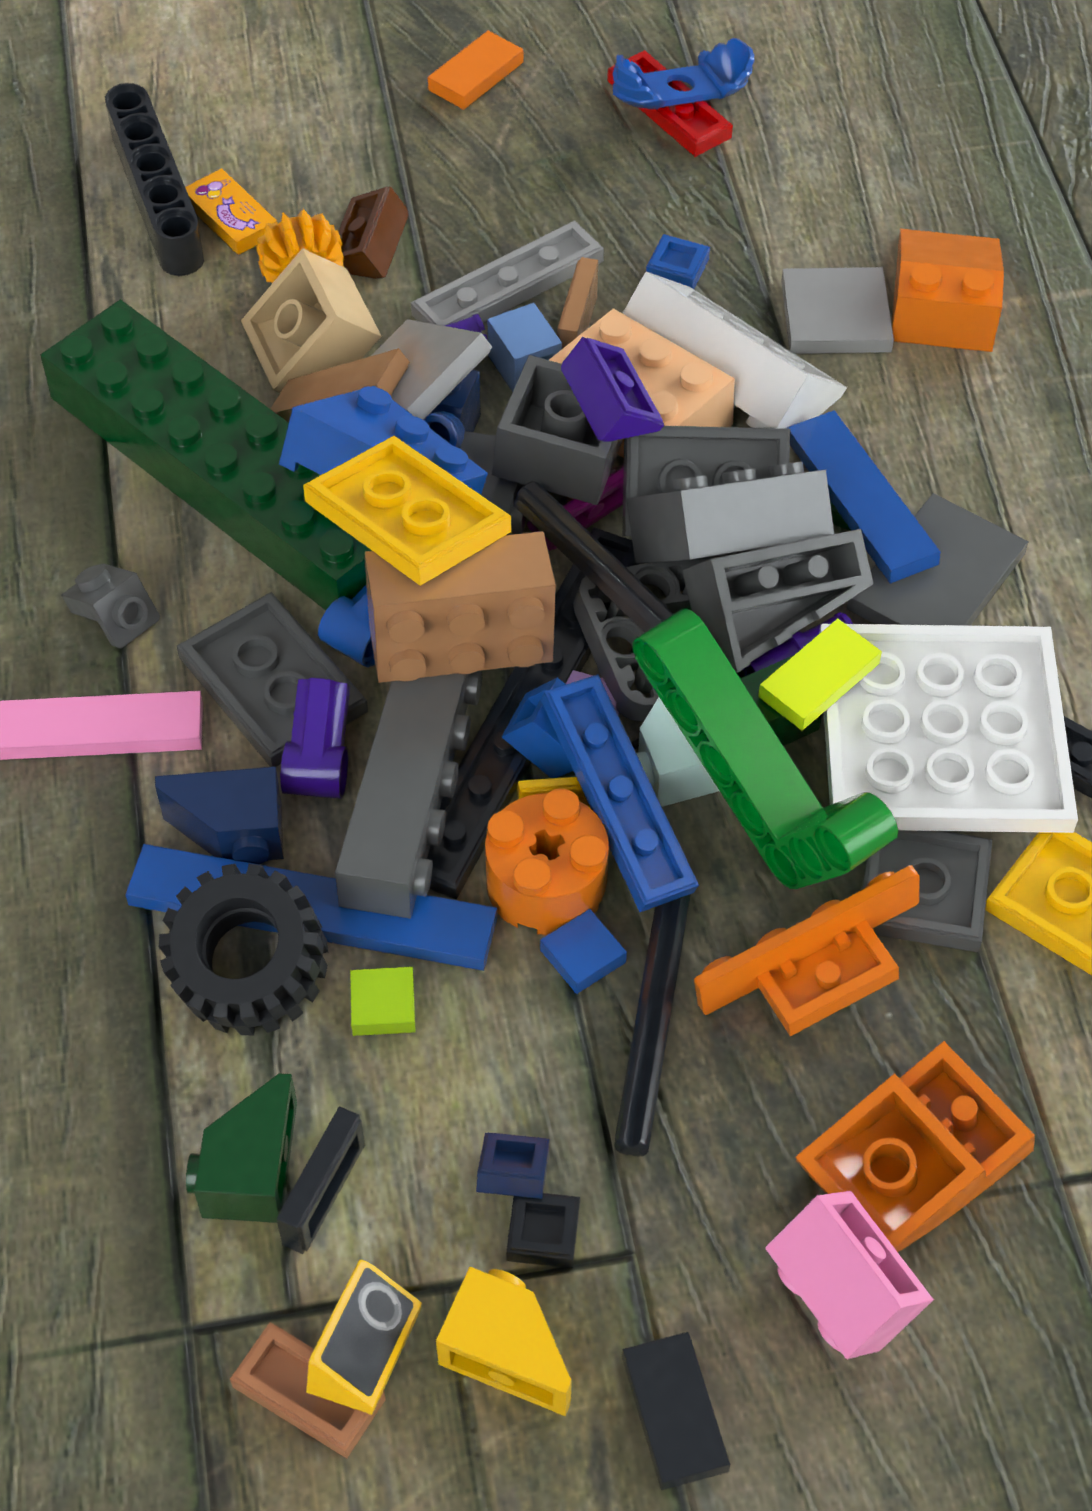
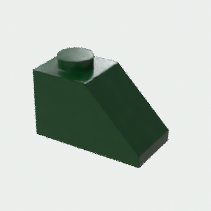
(246, 1156)

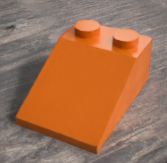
(947, 290)

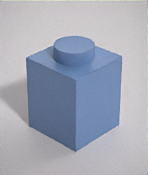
(518, 335)

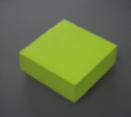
(382, 1001)

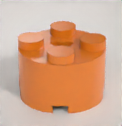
(546, 860)

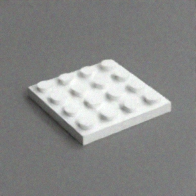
(956, 730)

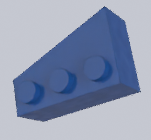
(348, 424)

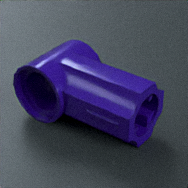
(316, 755)

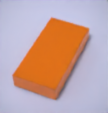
(475, 69)

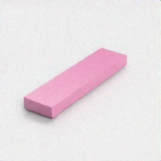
(101, 725)

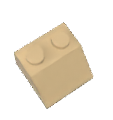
(309, 321)

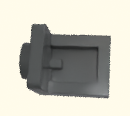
(113, 600)

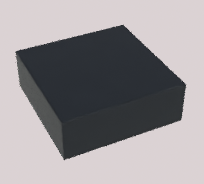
(543, 1230)

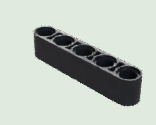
(154, 179)

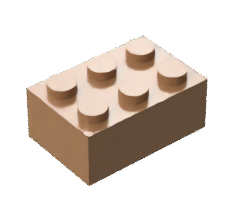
(467, 620)

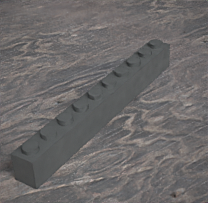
(413, 763)

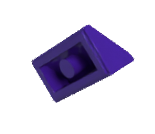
(610, 391)

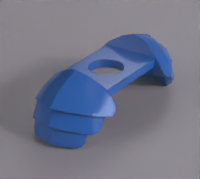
(717, 76)

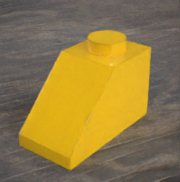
(504, 1340)

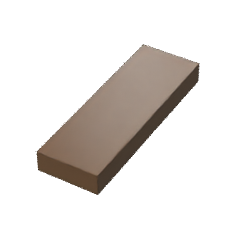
(377, 370)

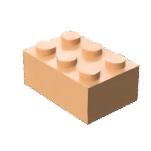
(679, 383)

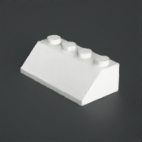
(768, 378)

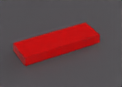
(691, 124)

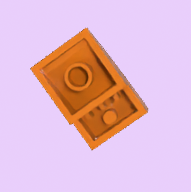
(920, 1147)

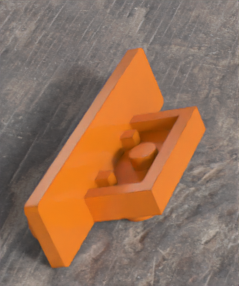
(818, 962)

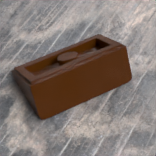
(372, 232)

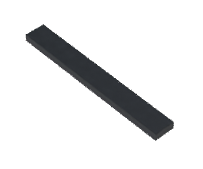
(491, 764)

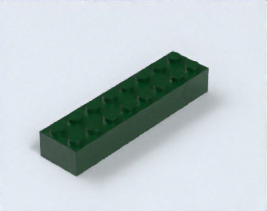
(203, 444)

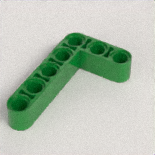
(751, 765)

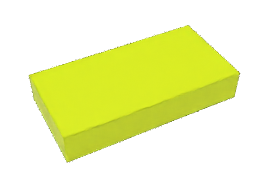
(819, 674)

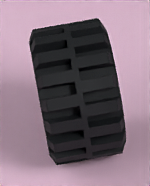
(213, 912)

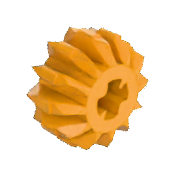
(292, 234)

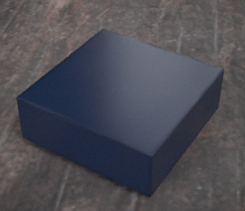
(513, 1165)

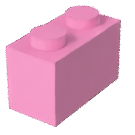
(847, 1274)

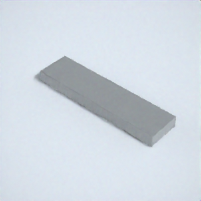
(510, 278)

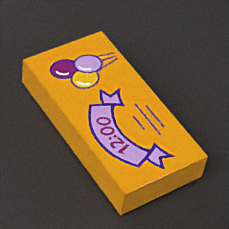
(229, 210)

